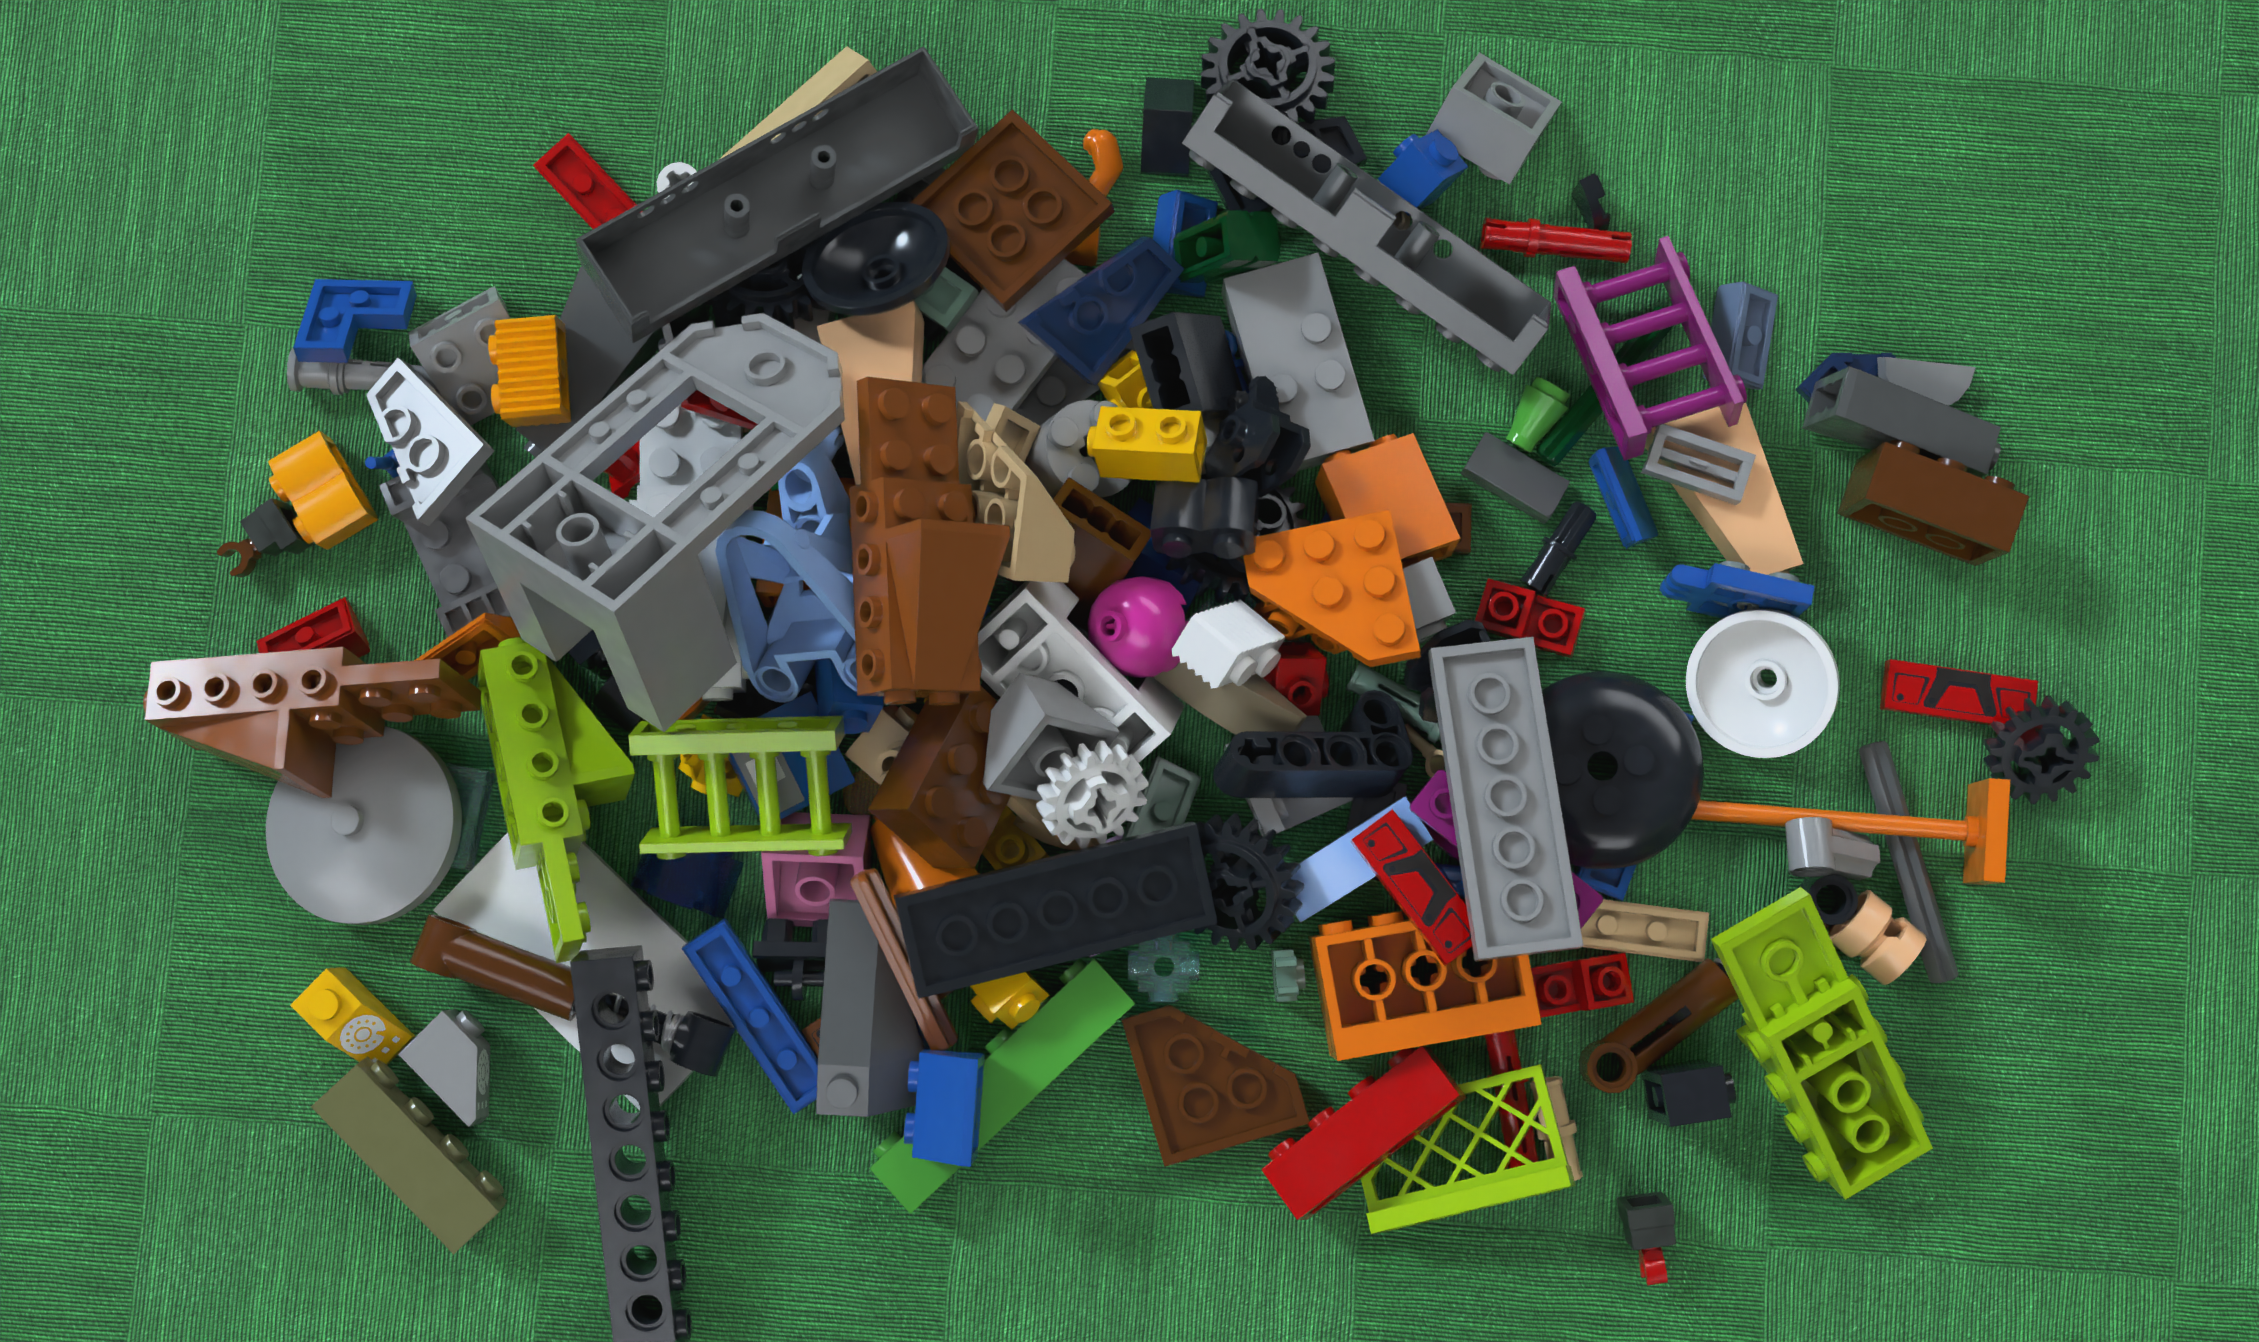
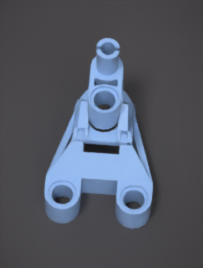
(805, 546)

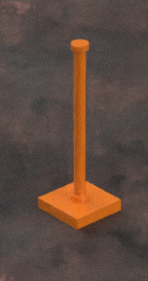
(1982, 831)

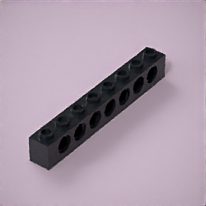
(610, 1128)

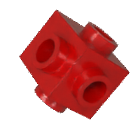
(1300, 676)

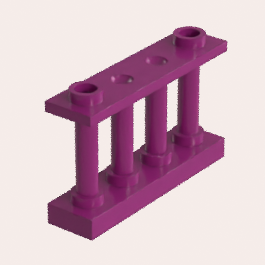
(1615, 381)

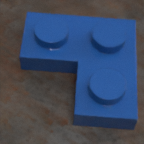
(342, 307)

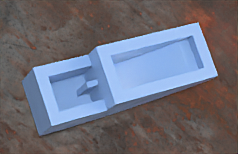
(1340, 868)

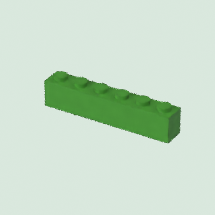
(1016, 1072)

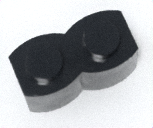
(1206, 517)

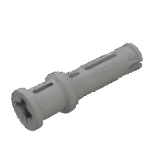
(339, 376)

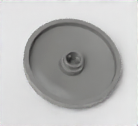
(376, 841)

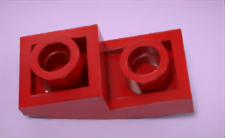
(1522, 613)
(1582, 984)

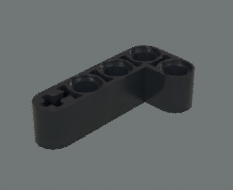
(1356, 762)

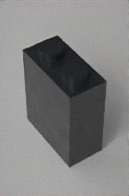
(1187, 363)

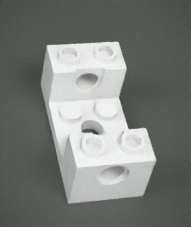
(1035, 638)

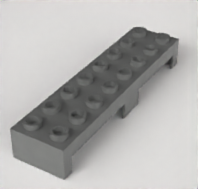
(776, 194)
(1356, 218)

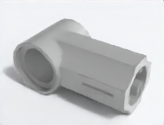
(1821, 850)

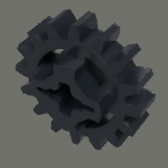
(2041, 750)

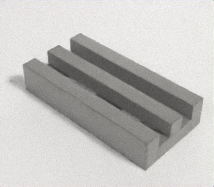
(1691, 482)

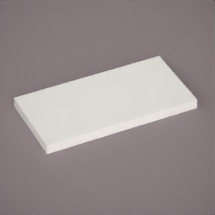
(511, 909)

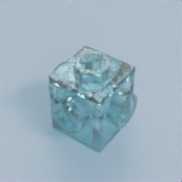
(1163, 987)

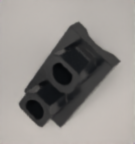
(793, 962)

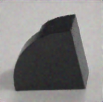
(1586, 198)

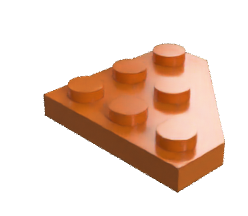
(1340, 584)

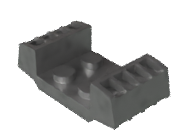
(451, 551)

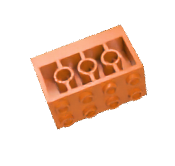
(1401, 1008)

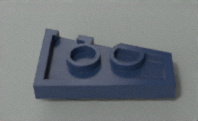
(1093, 316)

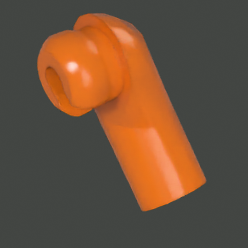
(1106, 157)

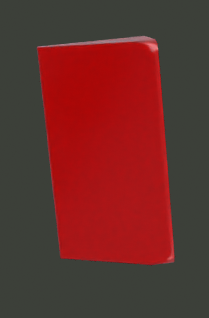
(325, 628)

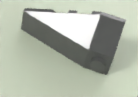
(865, 1023)

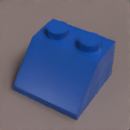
(946, 1106)

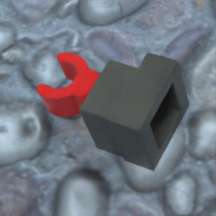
(1647, 1227)

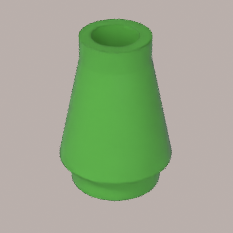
(1537, 413)

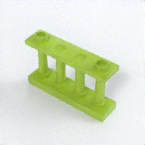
(763, 741)

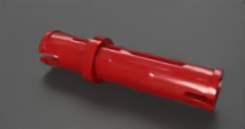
(1544, 239)
(1505, 1058)

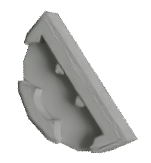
(1934, 380)

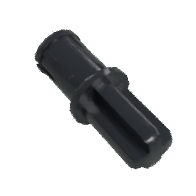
(1559, 549)

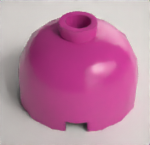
(1138, 625)

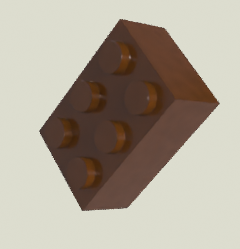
(1933, 503)
(937, 787)

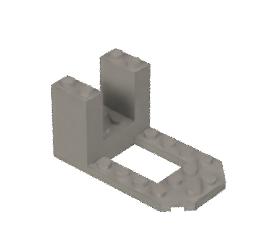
(589, 560)

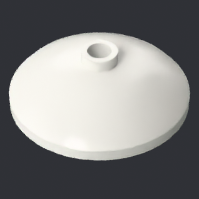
(1739, 706)

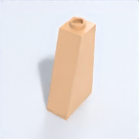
(878, 347)
(1757, 527)

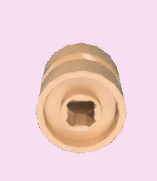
(1883, 943)

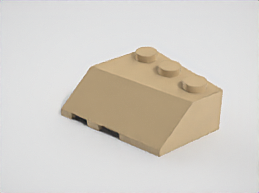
(1012, 495)

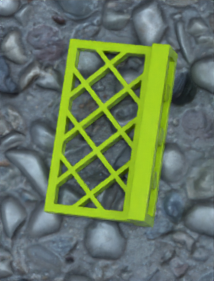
(1484, 1189)

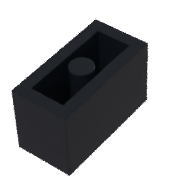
(1688, 1092)

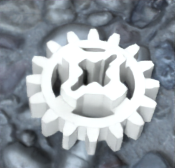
(1092, 794)

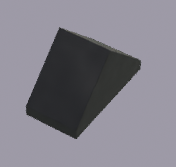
(1166, 125)

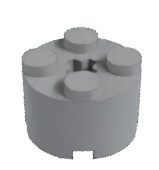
(1058, 449)

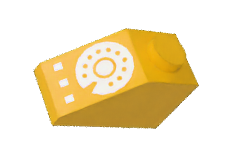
(351, 1017)

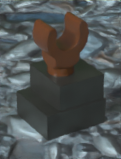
(269, 532)

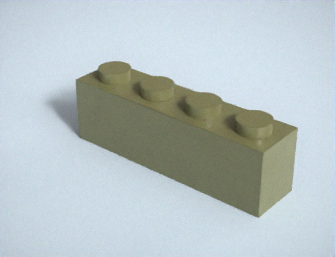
(411, 1153)

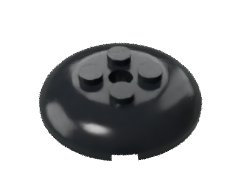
(1655, 759)

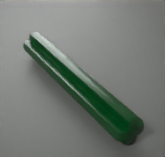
(1587, 407)

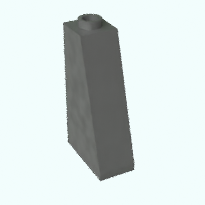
(597, 358)
(1875, 411)

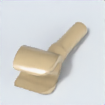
(1433, 756)

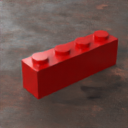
(1362, 1132)

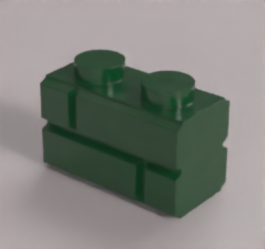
(1227, 246)

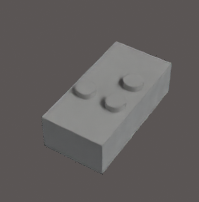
(1295, 338)

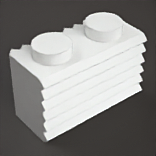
(1229, 644)

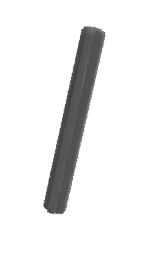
(1909, 864)

